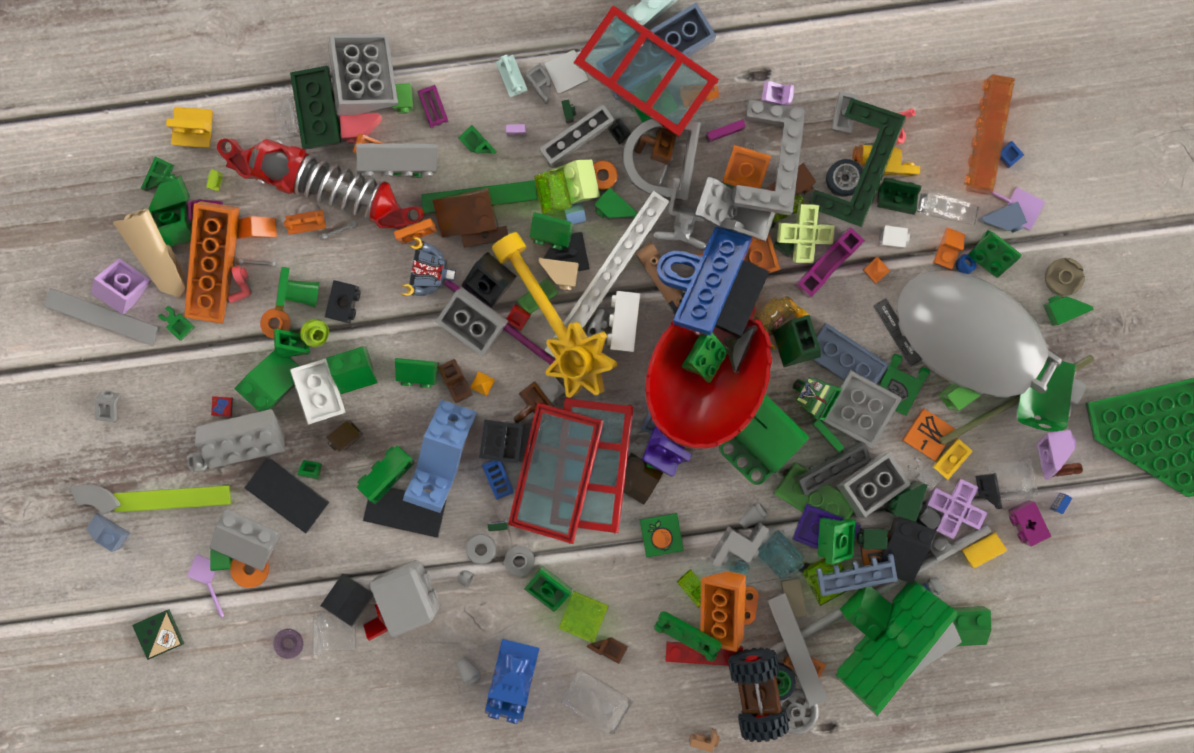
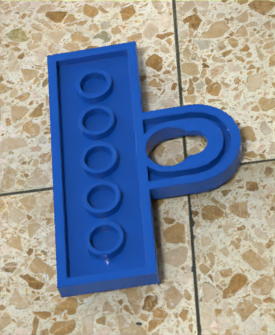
(710, 283)

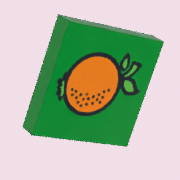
(661, 535)

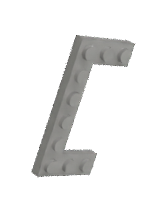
(781, 199)

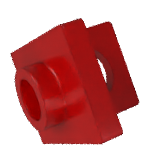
(376, 626)

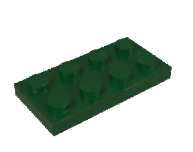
(315, 107)

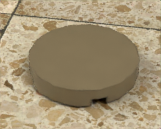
(1064, 276)

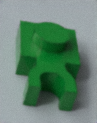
(178, 325)

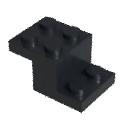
(504, 440)

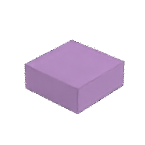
(516, 130)

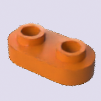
(751, 604)

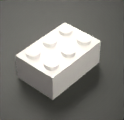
(623, 321)

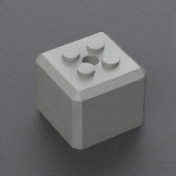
(405, 597)

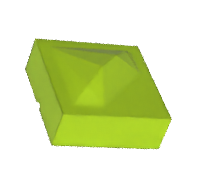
(214, 180)

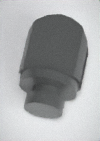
(928, 517)

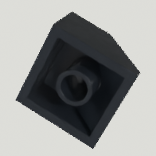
(488, 280)
(347, 600)

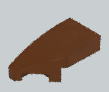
(610, 648)

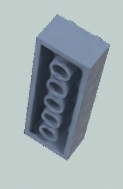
(685, 32)

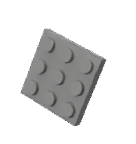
(862, 408)

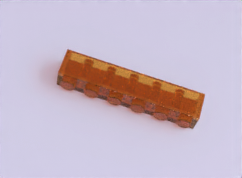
(989, 134)

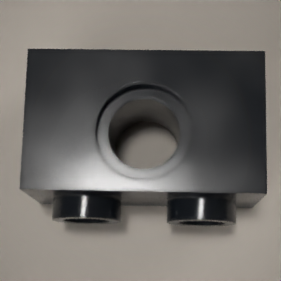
(338, 291)

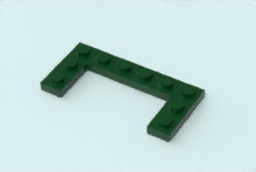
(889, 128)

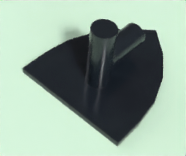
(575, 253)

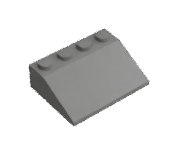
(361, 73)

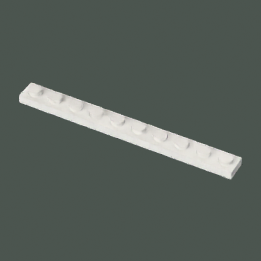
(616, 261)

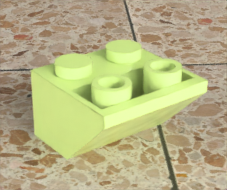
(580, 180)

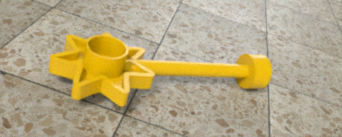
(577, 356)

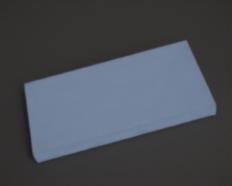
(843, 354)

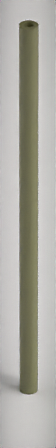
(999, 409)

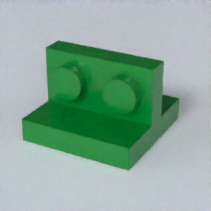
(836, 540)

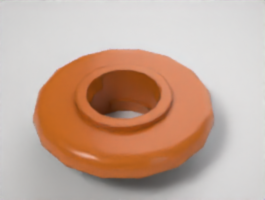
(612, 172)
(268, 316)

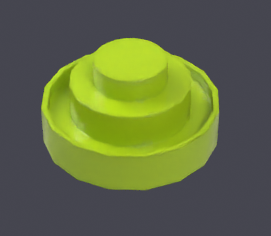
(314, 332)

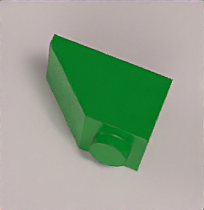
(169, 192)
(613, 207)
(1064, 309)

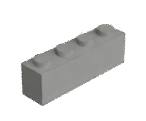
(577, 135)

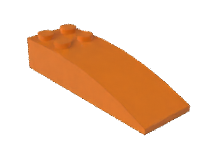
(211, 260)

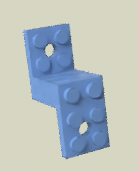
(440, 456)

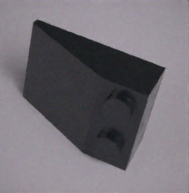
(909, 545)

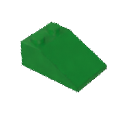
(268, 382)

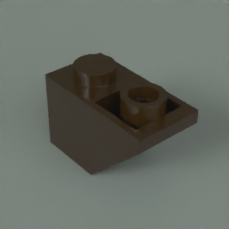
(344, 436)

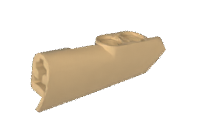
(150, 249)

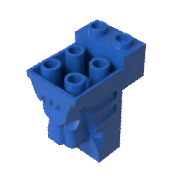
(511, 681)

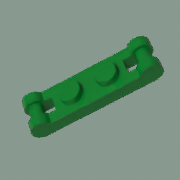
(688, 635)

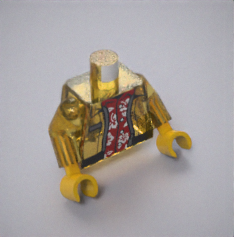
(777, 312)

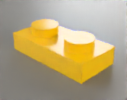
(952, 458)

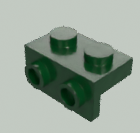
(898, 196)

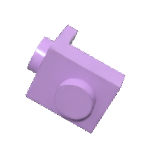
(777, 93)

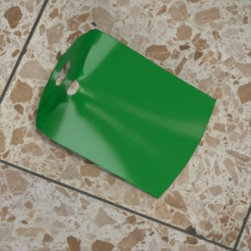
(1053, 404)

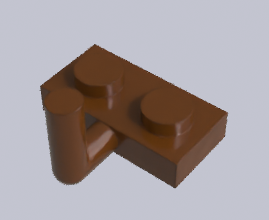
(662, 145)
(531, 396)

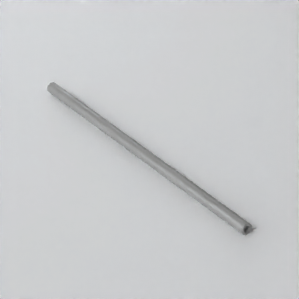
(883, 588)

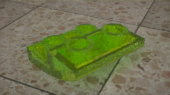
(583, 617)

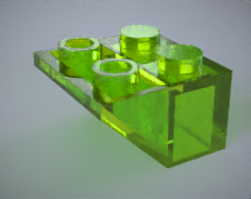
(552, 192)

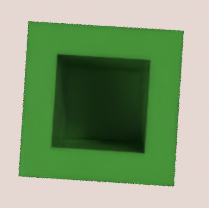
(405, 98)

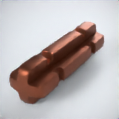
(1075, 468)

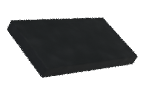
(742, 299)
(286, 495)
(402, 515)

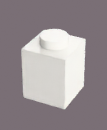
(894, 237)

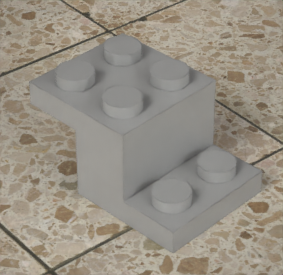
(739, 544)

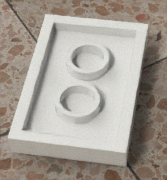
(317, 391)

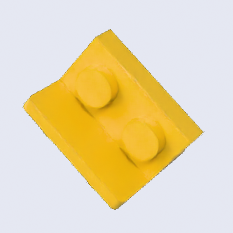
(191, 127)

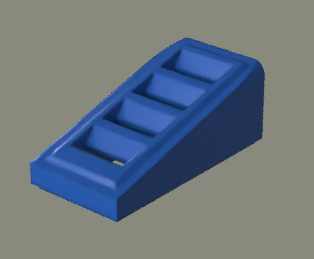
(486, 466)

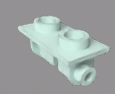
(511, 75)

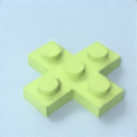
(805, 233)

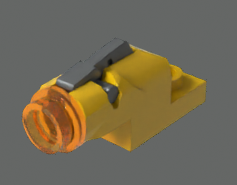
(894, 167)

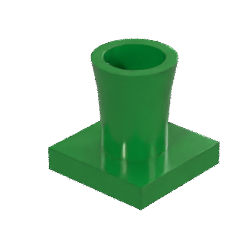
(295, 291)

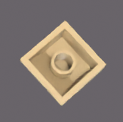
(561, 272)

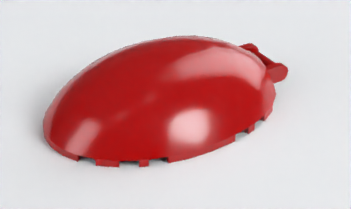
(703, 412)

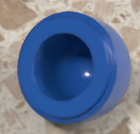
(963, 267)

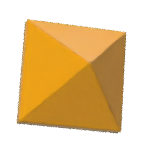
(482, 383)

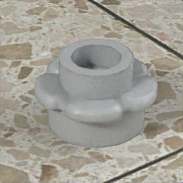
(935, 585)

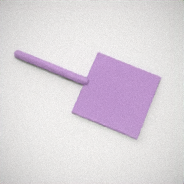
(1029, 204)

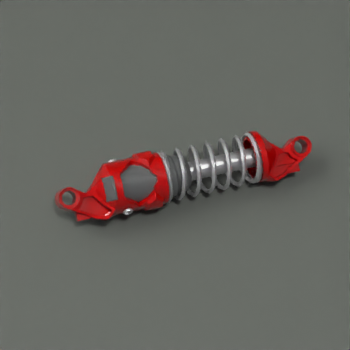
(298, 172)

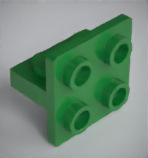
(994, 254)
(705, 357)

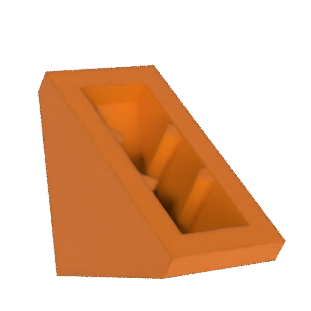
(257, 227)

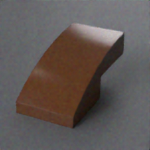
(455, 381)

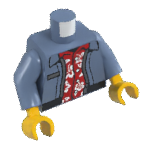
(427, 270)

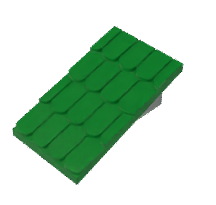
(915, 636)

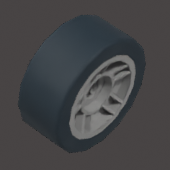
(835, 173)

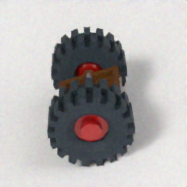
(757, 683)

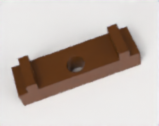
(476, 239)

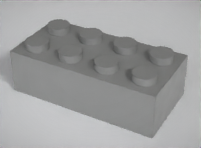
(240, 438)

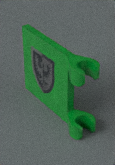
(903, 384)

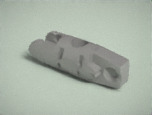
(598, 323)

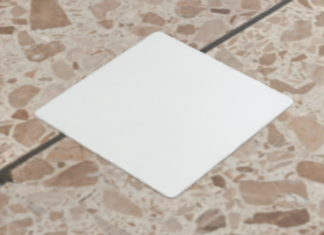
(564, 72)

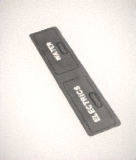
(891, 321)

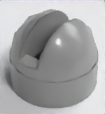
(465, 578)

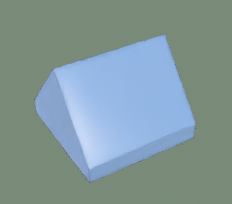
(575, 214)

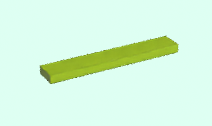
(173, 498)

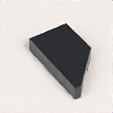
(989, 489)

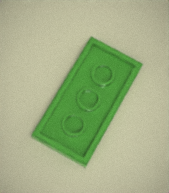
(824, 498)

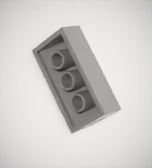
(396, 159)

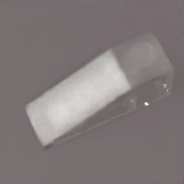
(947, 208)

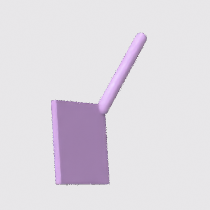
(201, 572)

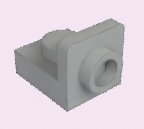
(106, 406)

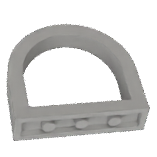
(682, 193)

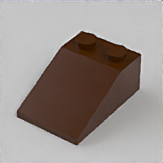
(465, 213)

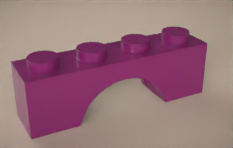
(829, 262)

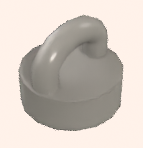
(196, 462)

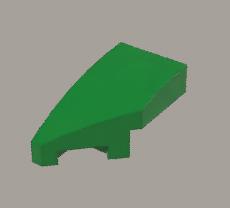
(475, 141)

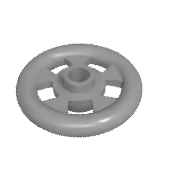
(808, 722)

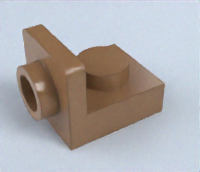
(702, 742)

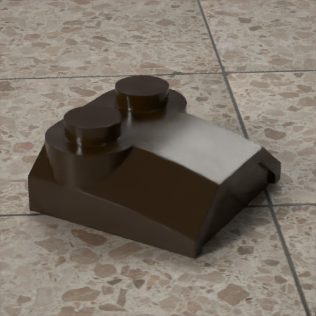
(639, 479)

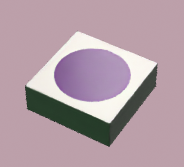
(498, 525)

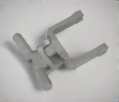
(683, 223)

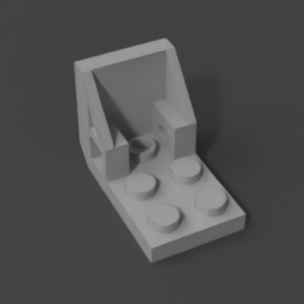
(718, 209)

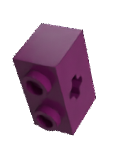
(1037, 528)

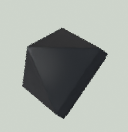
(619, 131)

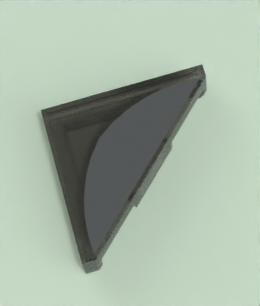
(738, 347)

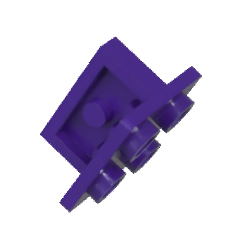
(664, 453)

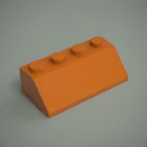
(724, 608)

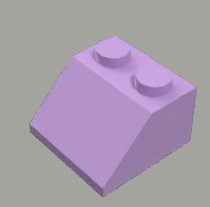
(120, 286)
(1054, 451)

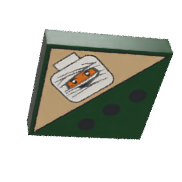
(158, 634)

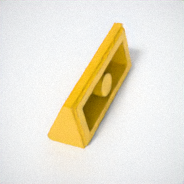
(983, 550)

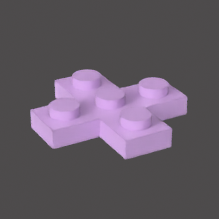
(956, 508)

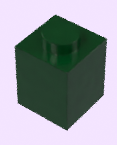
(872, 538)

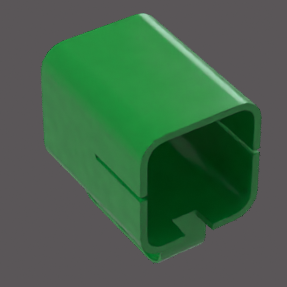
(765, 442)

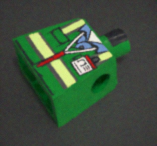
(817, 396)

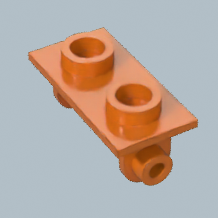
(305, 222)

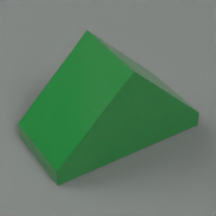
(289, 344)

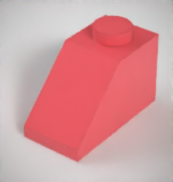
(358, 124)

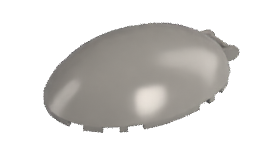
(974, 334)

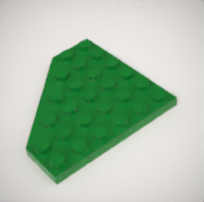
(1151, 431)

